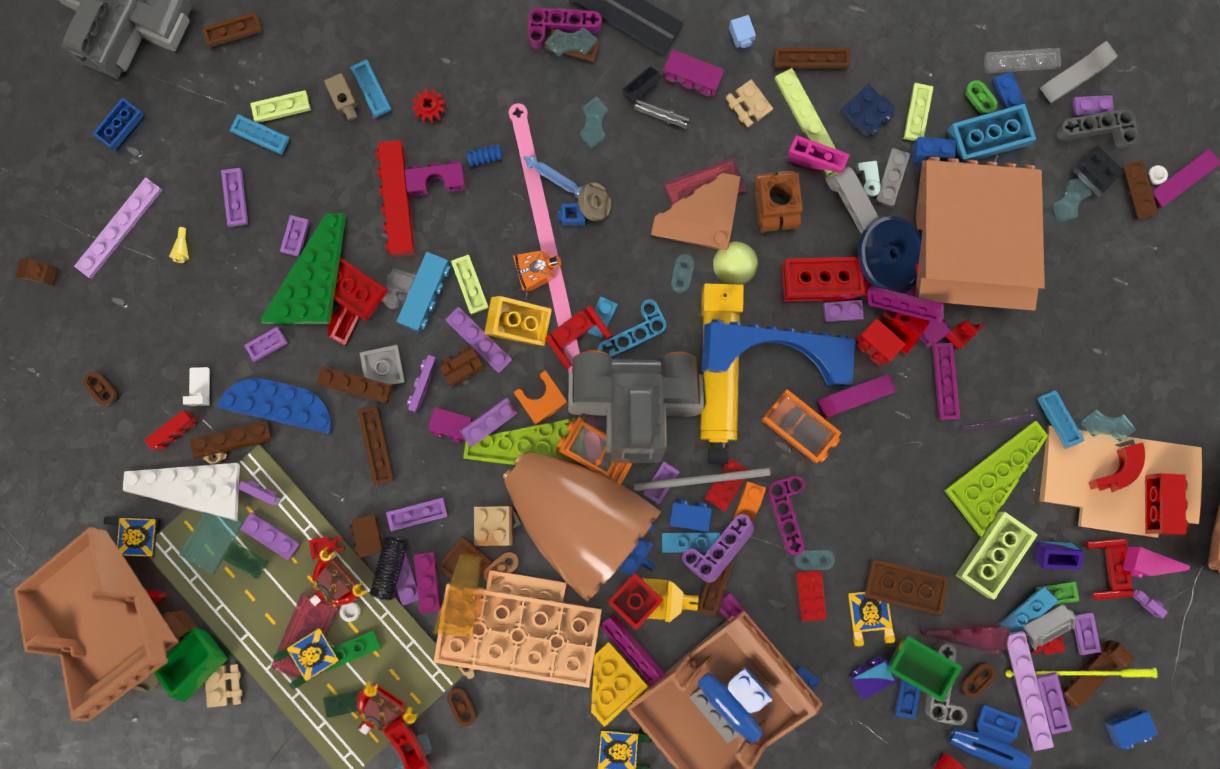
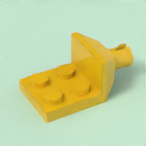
(673, 601)

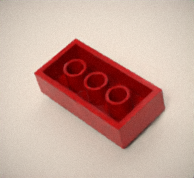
(171, 430)
(723, 492)
(810, 595)

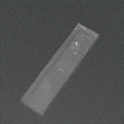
(1022, 60)

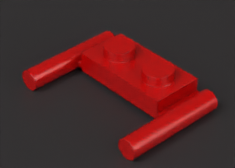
(573, 329)
(1119, 578)

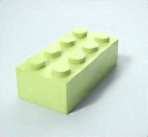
(996, 555)

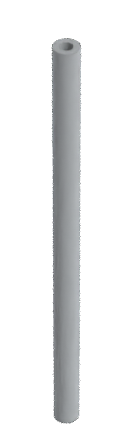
(702, 479)

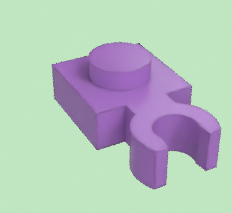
(1152, 605)

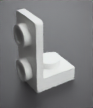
(198, 387)

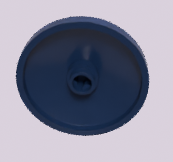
(889, 253)

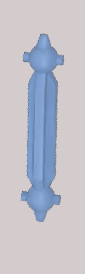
(552, 175)

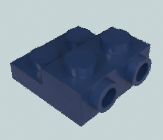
(869, 110)

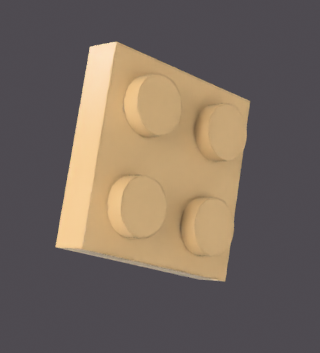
(493, 526)

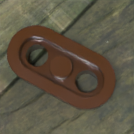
(100, 389)
(979, 682)
(461, 706)

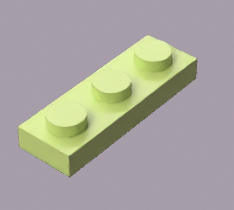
(280, 106)
(918, 111)
(469, 284)

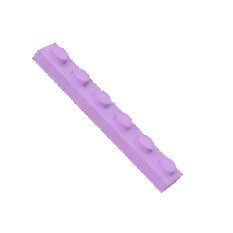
(118, 228)
(1029, 691)

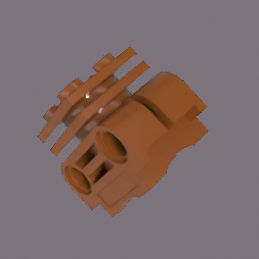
(772, 214)

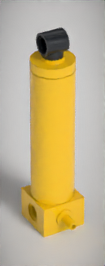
(720, 390)

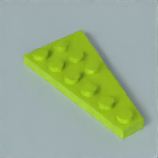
(509, 445)
(991, 481)

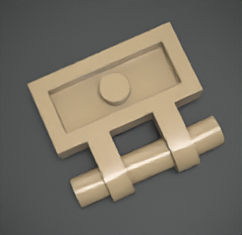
(753, 100)
(217, 687)

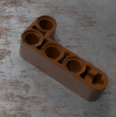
(1081, 687)

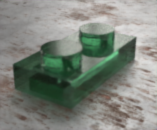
(245, 560)
(341, 703)

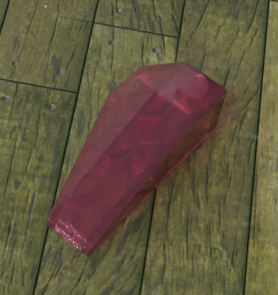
(982, 637)

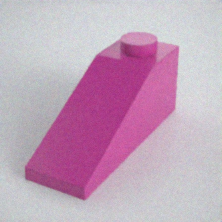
(816, 156)
(1147, 563)

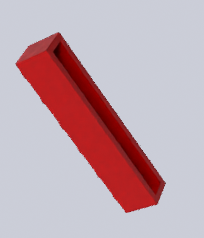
(396, 199)

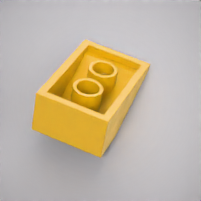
(517, 321)

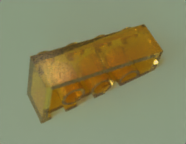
(460, 604)

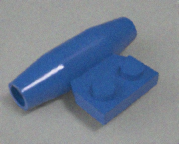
(737, 701)
(992, 740)

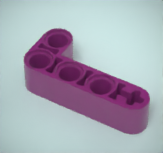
(565, 25)
(856, 396)
(789, 516)

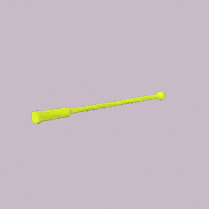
(1124, 672)

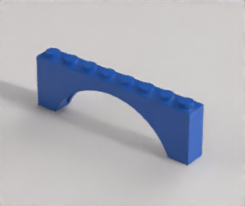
(830, 354)

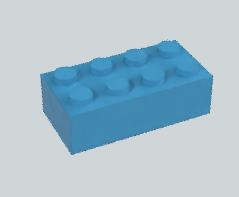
(992, 134)

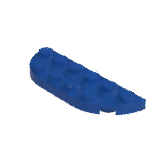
(278, 403)

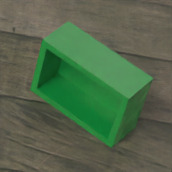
(190, 664)
(923, 668)

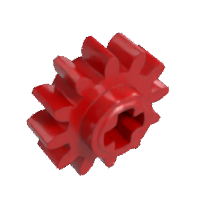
(428, 113)

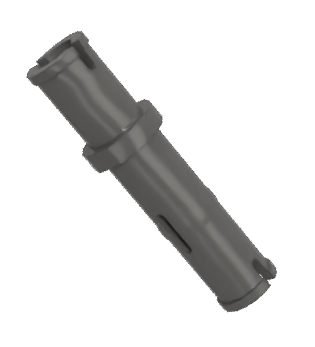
(661, 113)

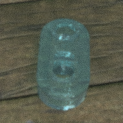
(682, 274)
(814, 560)

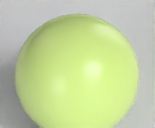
(736, 264)

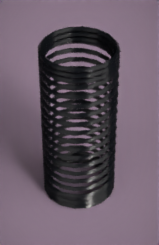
(396, 545)

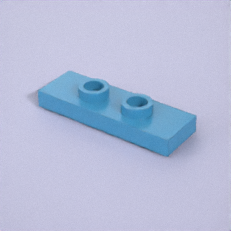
(370, 88)
(259, 134)
(1060, 419)
(683, 541)
(1030, 610)

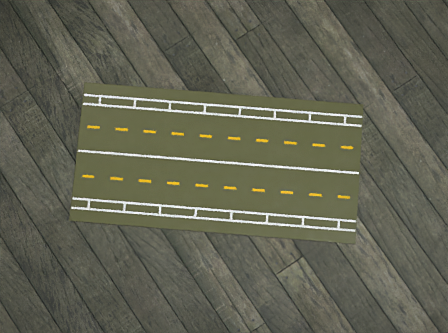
(255, 613)

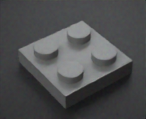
(383, 365)

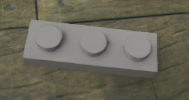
(892, 177)
(713, 716)

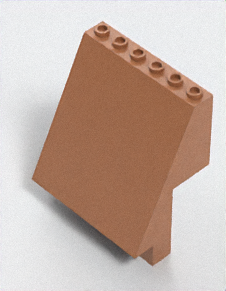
(980, 234)
(97, 621)
(685, 732)

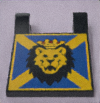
(135, 535)

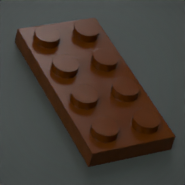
(906, 587)

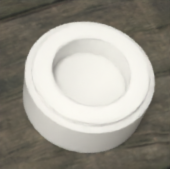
(1157, 175)
(350, 612)

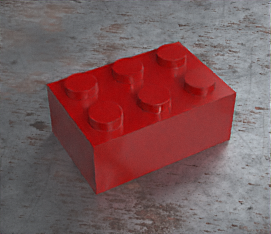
(1166, 504)

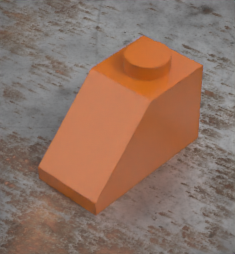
(750, 500)

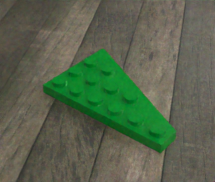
(311, 283)

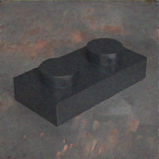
(642, 83)

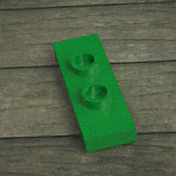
(356, 648)

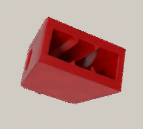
(906, 328)

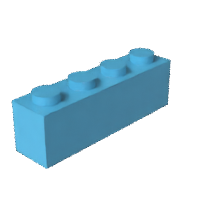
(423, 292)

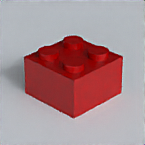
(879, 342)
(635, 601)

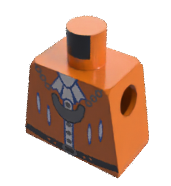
(535, 269)

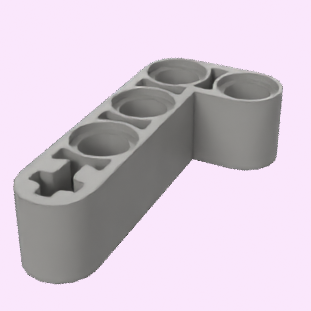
(1079, 72)
(853, 196)
(946, 708)

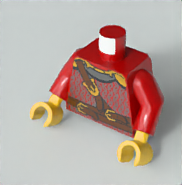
(333, 583)
(380, 708)

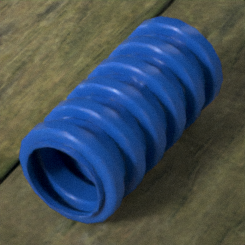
(484, 155)

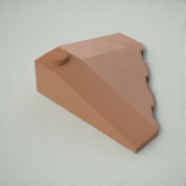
(703, 217)

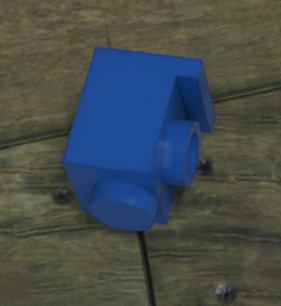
(568, 209)

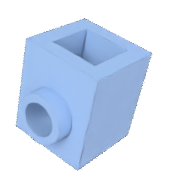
(742, 31)

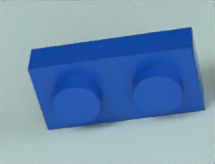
(1008, 90)
(907, 700)

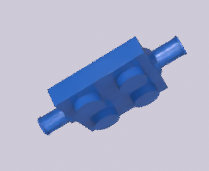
(637, 558)

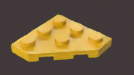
(613, 684)

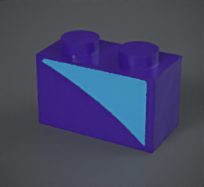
(1058, 555)
(872, 678)

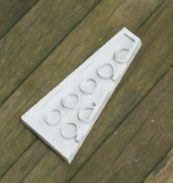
(198, 488)

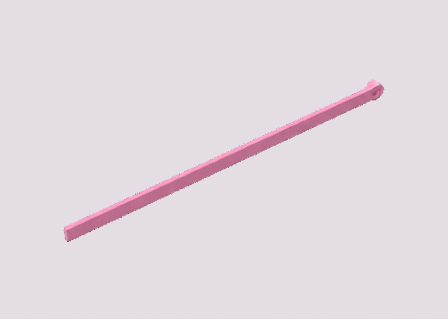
(544, 228)

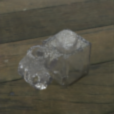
(397, 282)

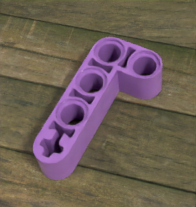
(720, 546)

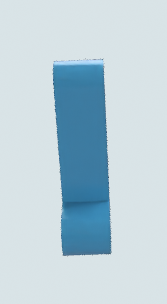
(629, 334)

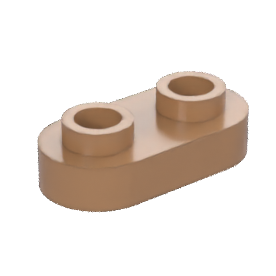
(501, 566)

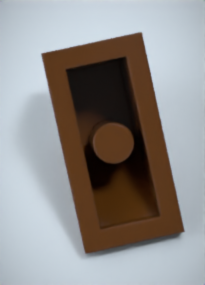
(36, 271)

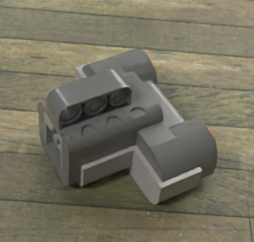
(109, 31)
(635, 399)

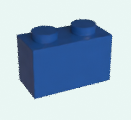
(933, 147)
(690, 516)
(1131, 729)

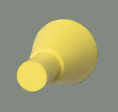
(179, 251)

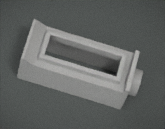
(1049, 626)

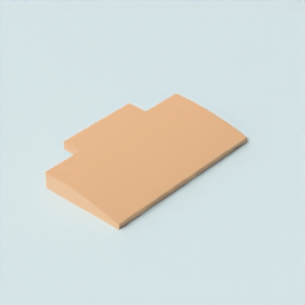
(1123, 511)
(526, 632)

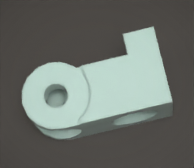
(870, 177)

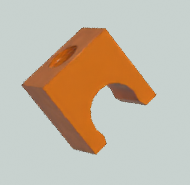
(545, 406)

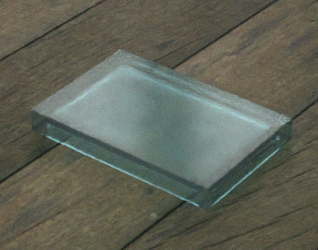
(210, 541)

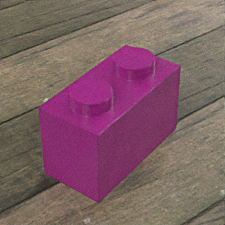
(448, 424)

